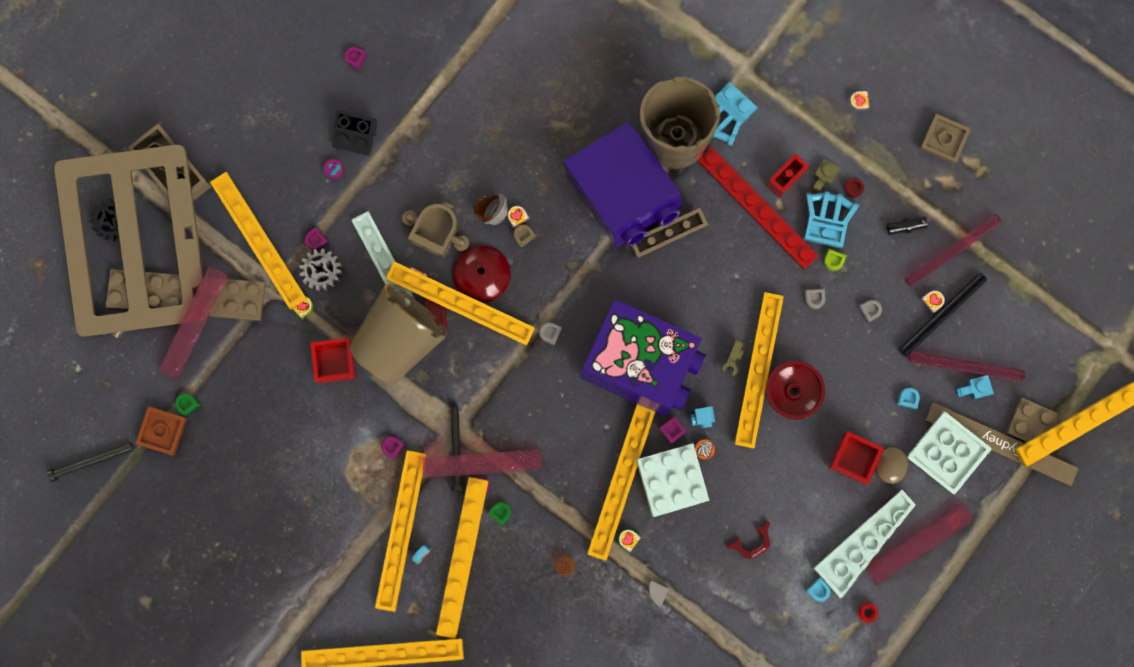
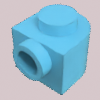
(702, 417)

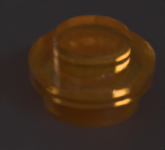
(565, 566)

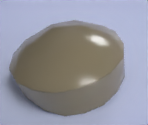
(892, 465)

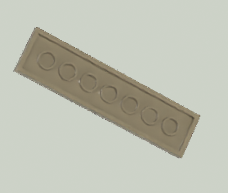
(235, 301)

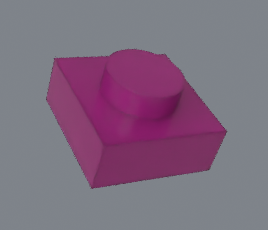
(672, 430)

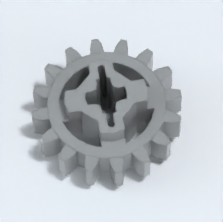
(317, 276)

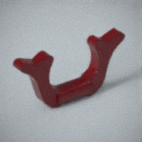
(759, 549)

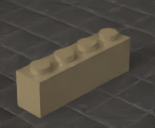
(663, 235)

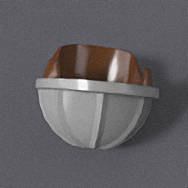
(491, 209)

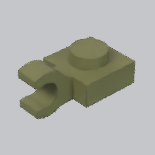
(825, 174)
(735, 353)

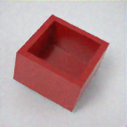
(333, 361)
(856, 458)

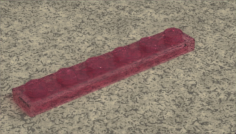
(193, 323)
(482, 463)
(919, 543)

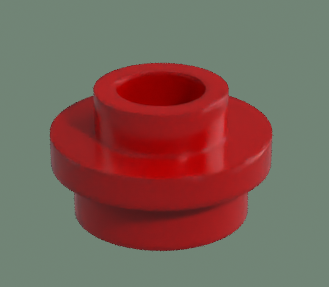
(874, 612)

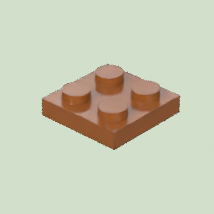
(161, 431)

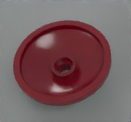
(485, 286)
(805, 380)

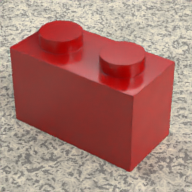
(787, 175)

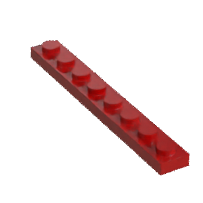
(757, 208)

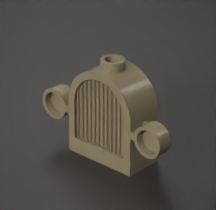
(435, 229)

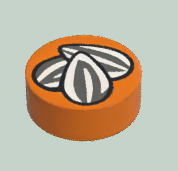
(704, 449)

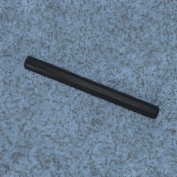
(942, 314)

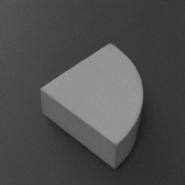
(657, 593)

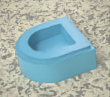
(909, 398)
(421, 553)
(819, 590)

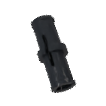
(907, 225)

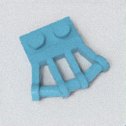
(737, 108)
(825, 230)

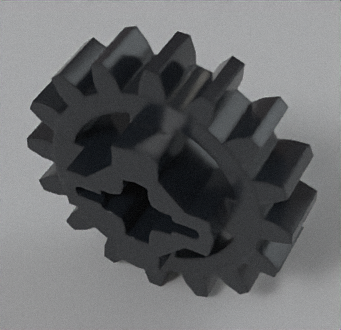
(102, 221)

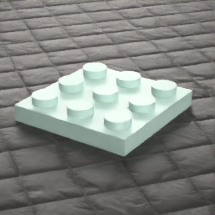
(949, 452)
(672, 480)

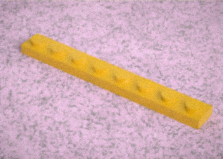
(258, 240)
(460, 303)
(758, 370)
(1076, 425)
(621, 483)
(400, 531)
(462, 558)
(385, 654)

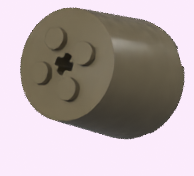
(679, 110)
(395, 335)

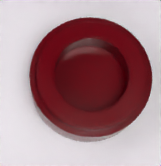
(853, 187)

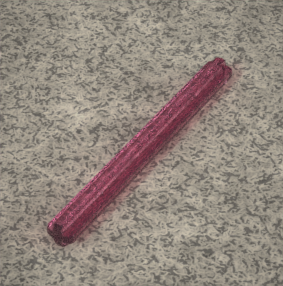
(953, 250)
(967, 366)

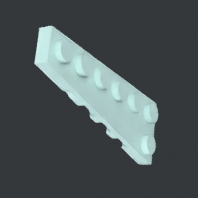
(852, 556)

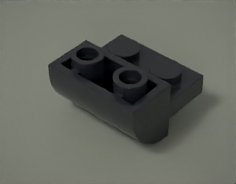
(354, 132)

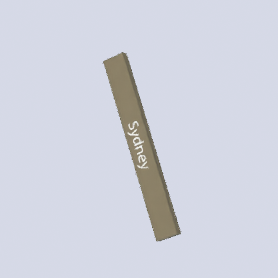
(1005, 446)

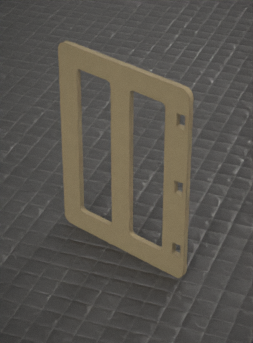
(120, 168)

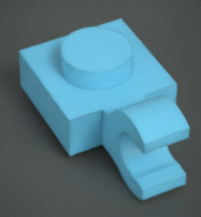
(977, 388)

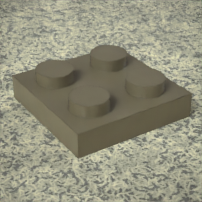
(945, 139)
(1030, 420)

